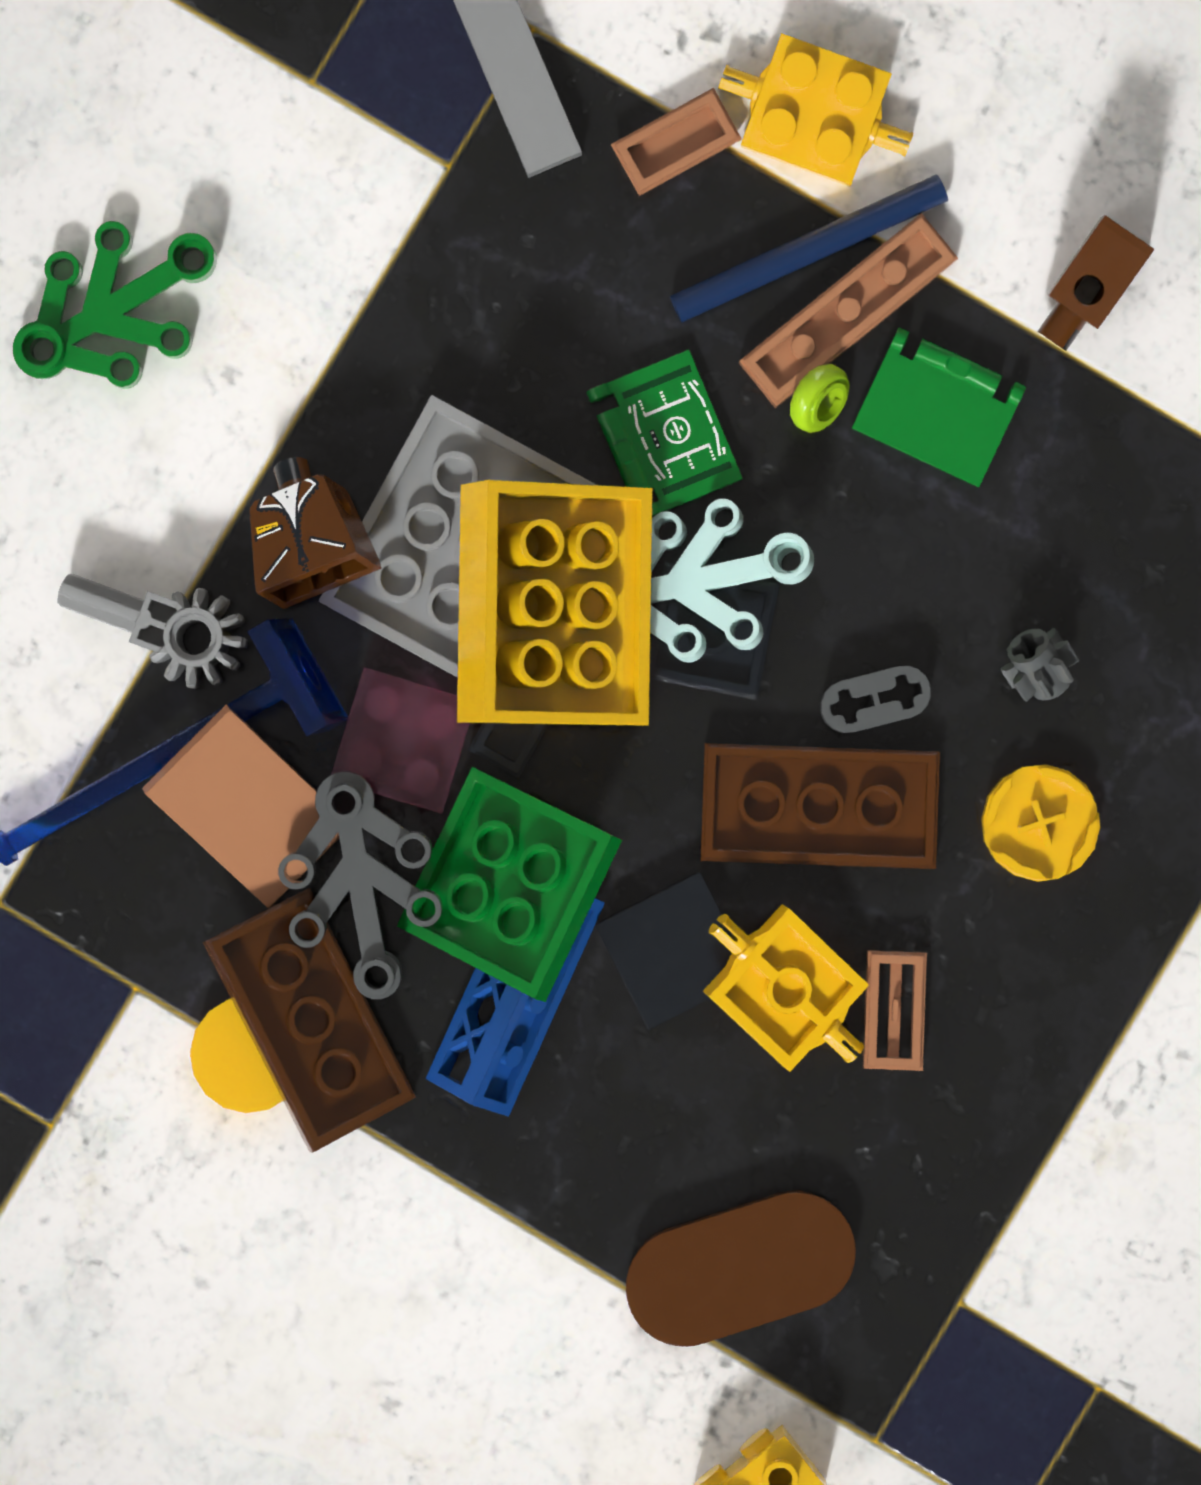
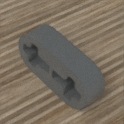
(871, 685)

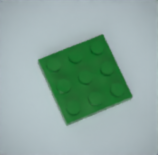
(511, 883)

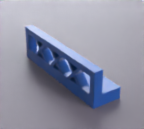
(507, 1044)

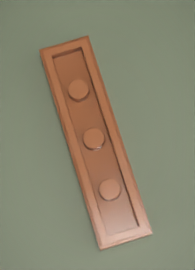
(849, 309)

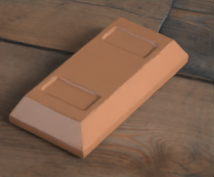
(676, 142)

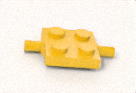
(816, 110)
(786, 988)

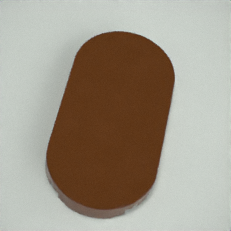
(740, 1268)

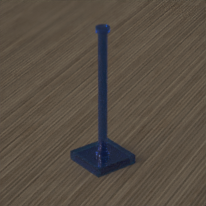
(293, 679)

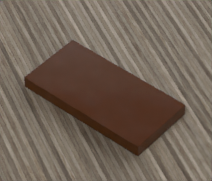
(820, 806)
(309, 1023)

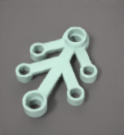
(692, 579)

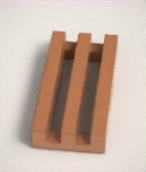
(892, 1060)

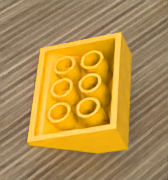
(554, 603)

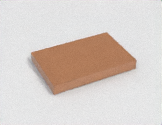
(239, 803)

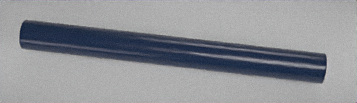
(809, 248)

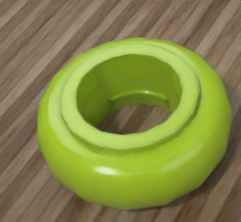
(819, 398)

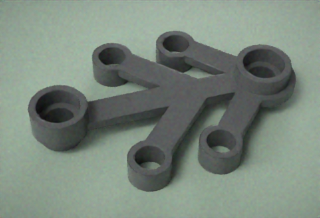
(359, 875)

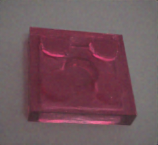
(403, 740)

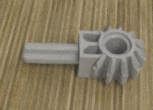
(161, 624)

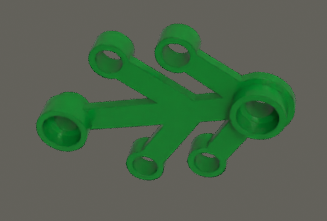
(106, 311)

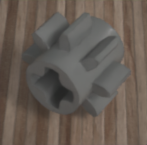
(1039, 664)

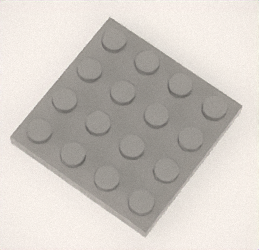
(418, 529)

